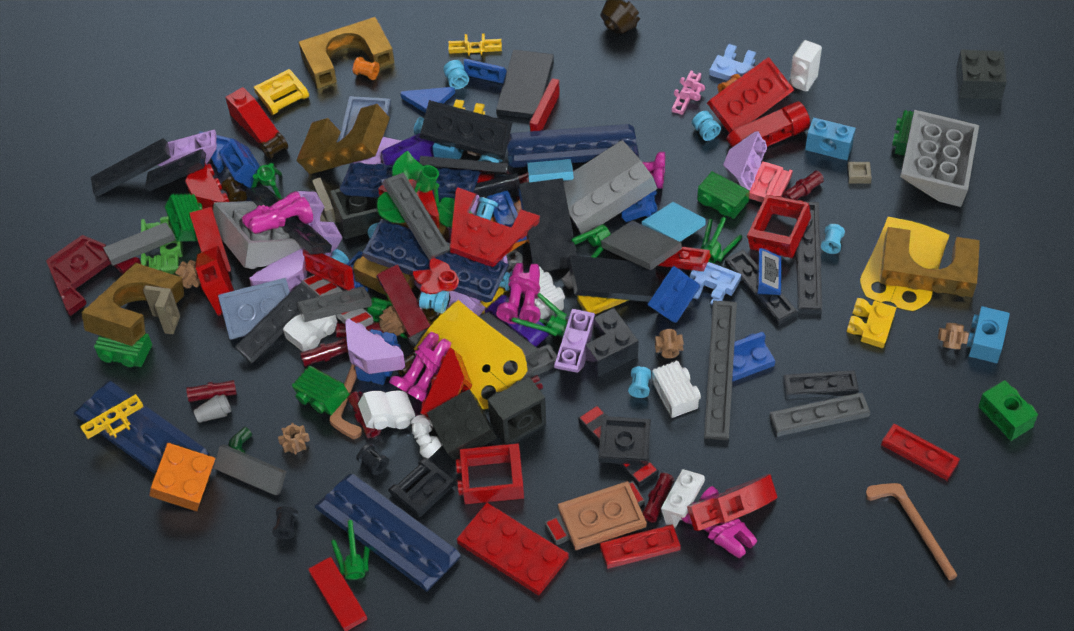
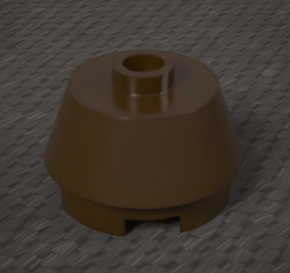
(619, 16)

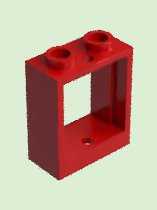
(777, 243)
(487, 456)

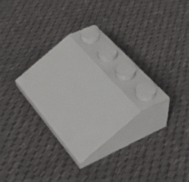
(940, 156)
(607, 187)
(251, 248)

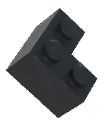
(613, 345)

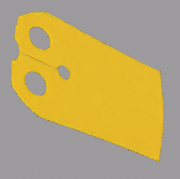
(925, 248)
(478, 346)

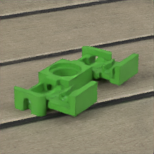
(169, 258)

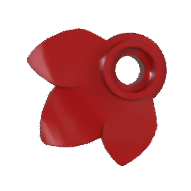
(437, 278)

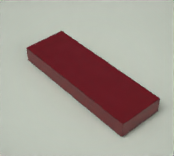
(403, 300)

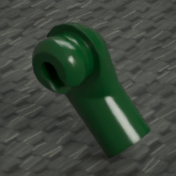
(239, 438)

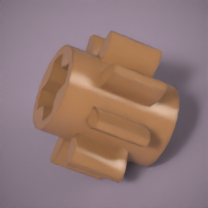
(188, 274)
(390, 322)
(953, 335)
(669, 343)
(293, 438)

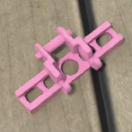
(688, 93)

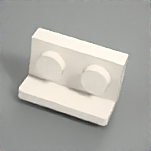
(681, 495)

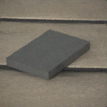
(641, 245)

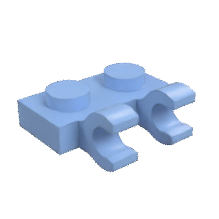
(726, 66)
(718, 278)

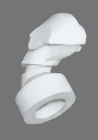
(420, 429)

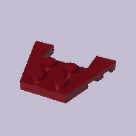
(78, 264)

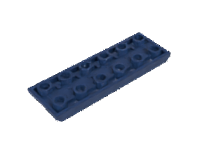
(571, 143)
(367, 178)
(397, 245)
(147, 431)
(389, 531)

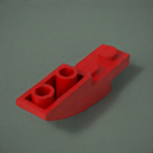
(732, 503)

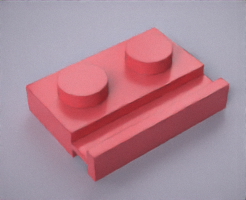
(770, 181)

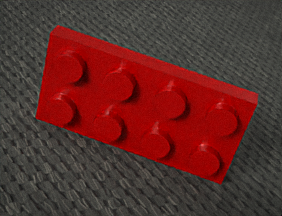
(750, 95)
(512, 548)

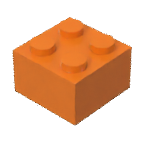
(182, 477)

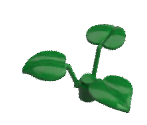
(425, 181)

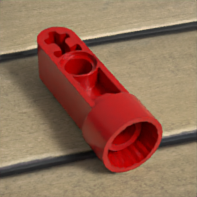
(775, 126)

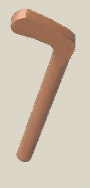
(350, 430)
(883, 490)

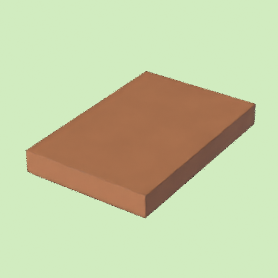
(601, 515)

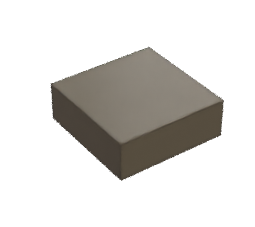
(859, 172)

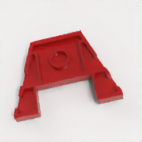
(482, 238)

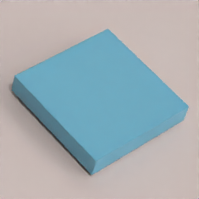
(550, 170)
(675, 221)

